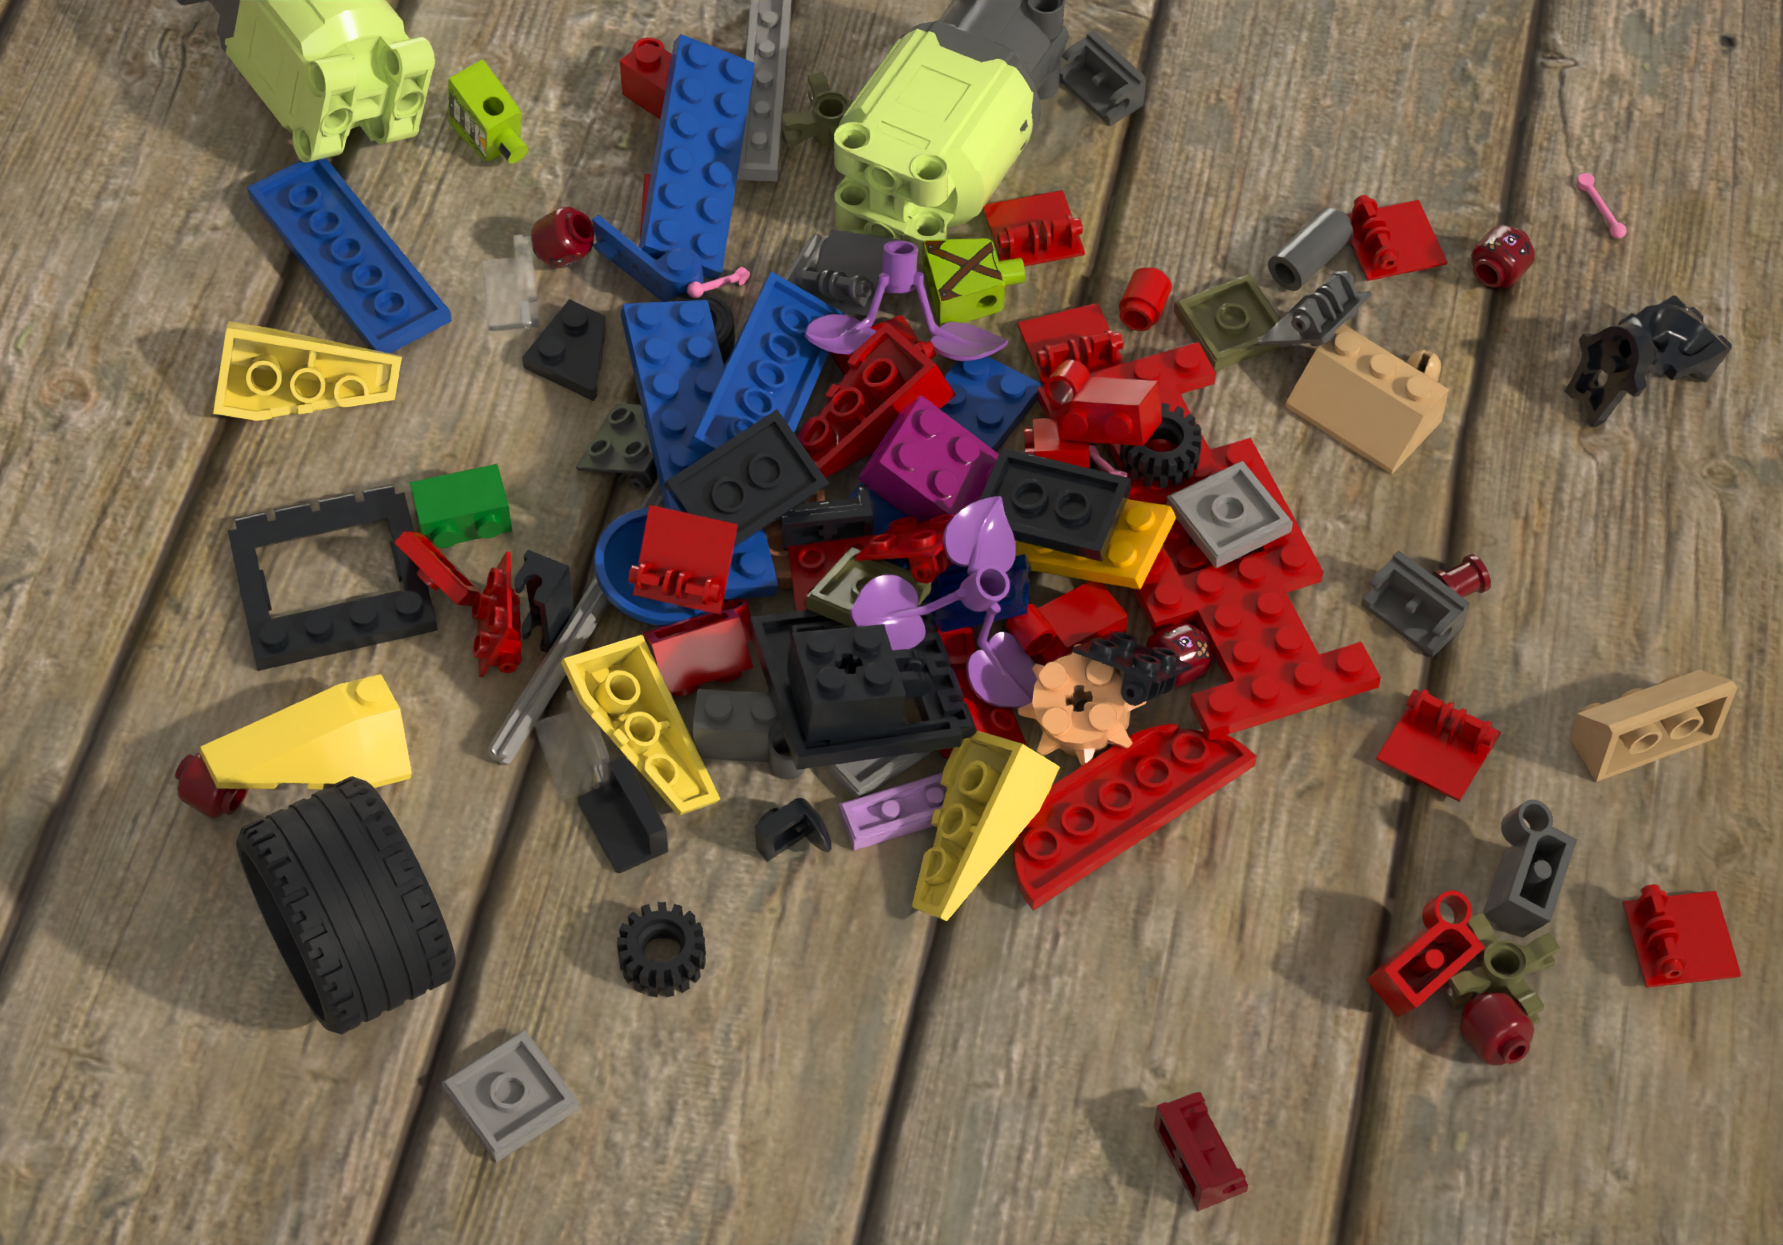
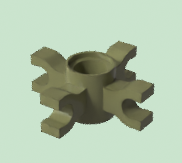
(822, 121)
(1506, 955)

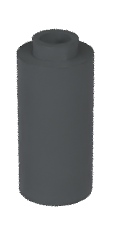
(1311, 248)

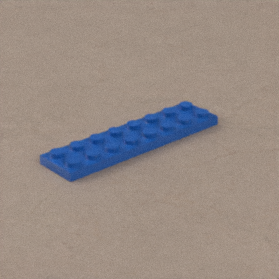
(675, 375)

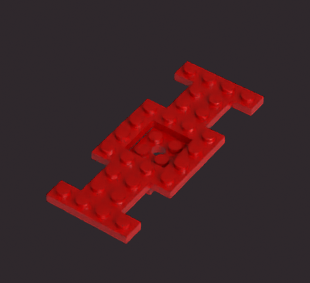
(1242, 603)

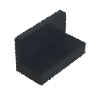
(624, 819)

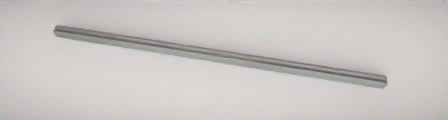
(587, 613)

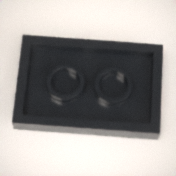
(750, 478)
(1058, 502)

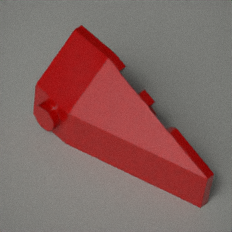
(881, 382)

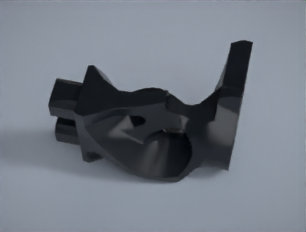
(1656, 340)

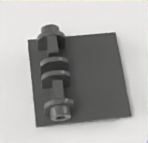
(846, 272)
(1318, 314)
(622, 447)

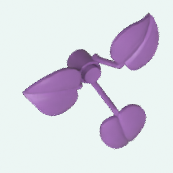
(900, 275)
(986, 545)

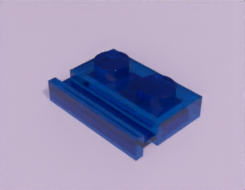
(958, 616)

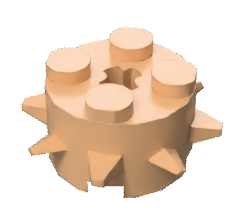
(1084, 732)

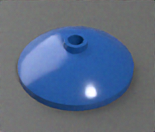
(614, 556)

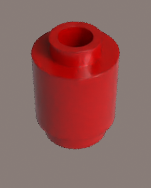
(1144, 298)

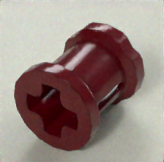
(1466, 577)

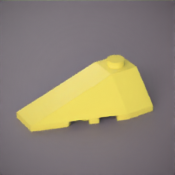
(290, 373)
(635, 709)
(317, 742)
(987, 803)

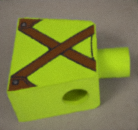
(967, 278)

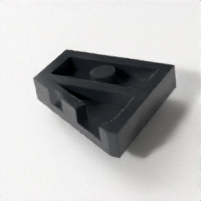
(570, 349)

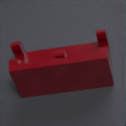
(1198, 1151)

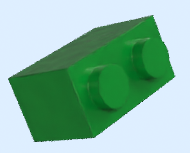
(462, 506)

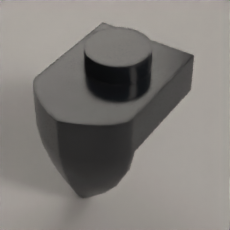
(788, 825)

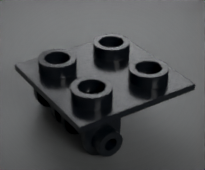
(1146, 670)

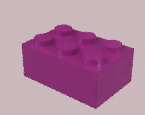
(928, 463)

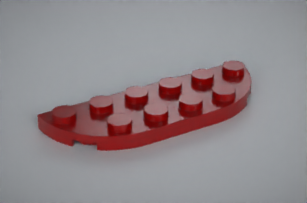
(1120, 802)

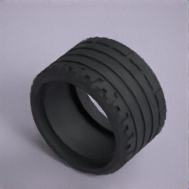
(347, 904)

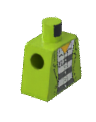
(485, 114)

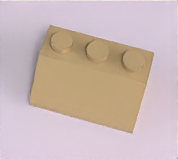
(1368, 399)
(1651, 722)

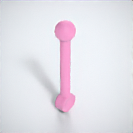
(1585, 183)
(697, 289)
(1100, 462)

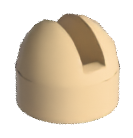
(1430, 359)

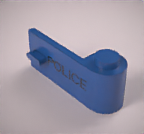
(662, 278)

